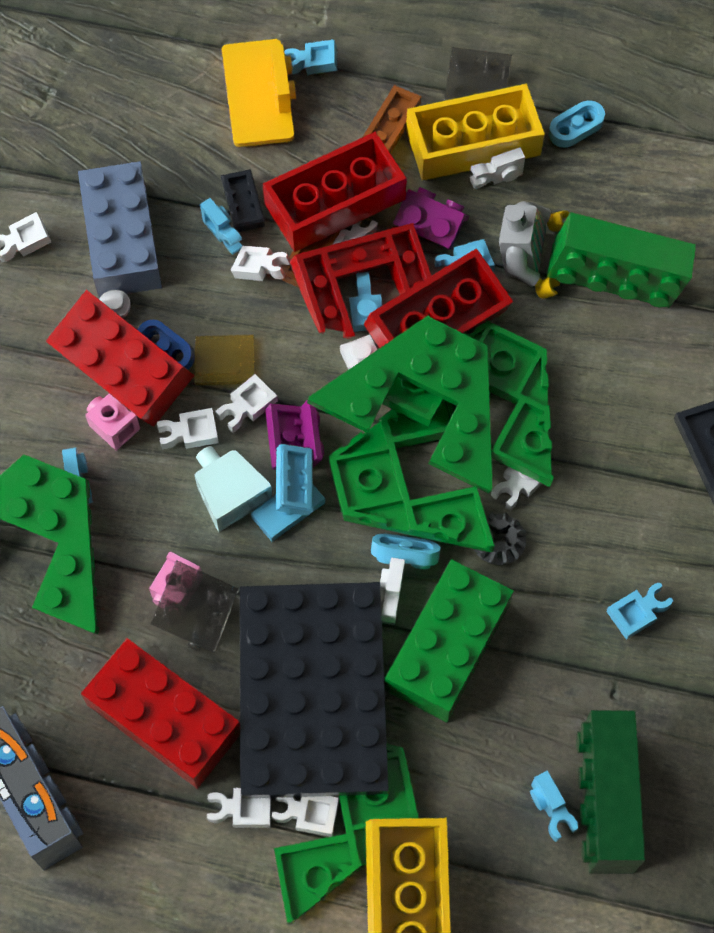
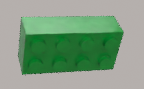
(621, 260)
(448, 640)

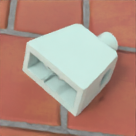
(229, 486)

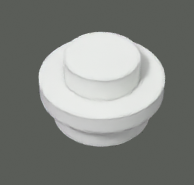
(117, 301)

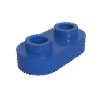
(169, 341)

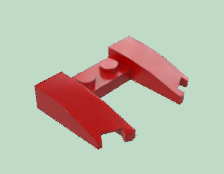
(319, 269)

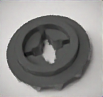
(515, 537)

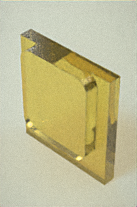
(224, 359)

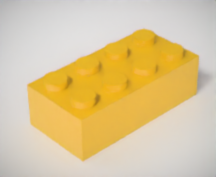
(472, 130)
(407, 875)

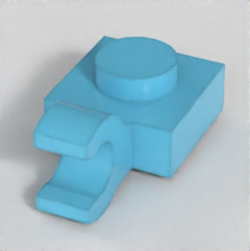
(364, 304)
(547, 797)

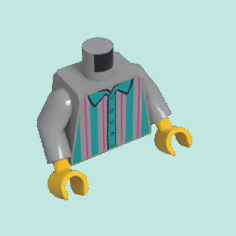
(523, 242)

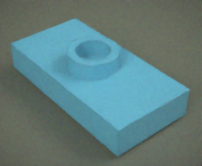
(294, 480)
(276, 523)

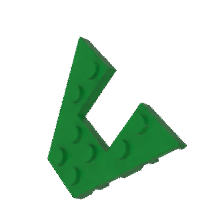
(440, 363)
(516, 375)
(375, 491)
(57, 508)
(319, 866)

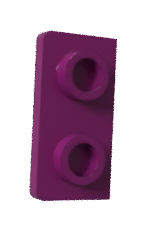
(431, 218)
(294, 427)

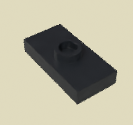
(243, 200)

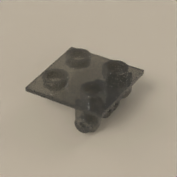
(476, 72)
(194, 607)

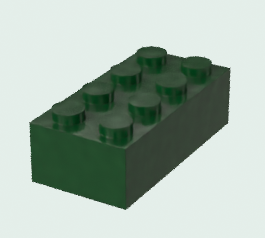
(611, 792)

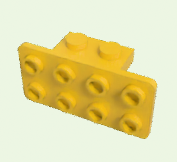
(259, 92)

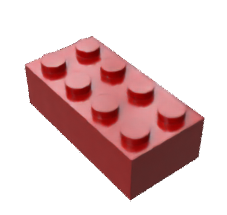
(335, 191)
(457, 296)
(119, 358)
(162, 713)

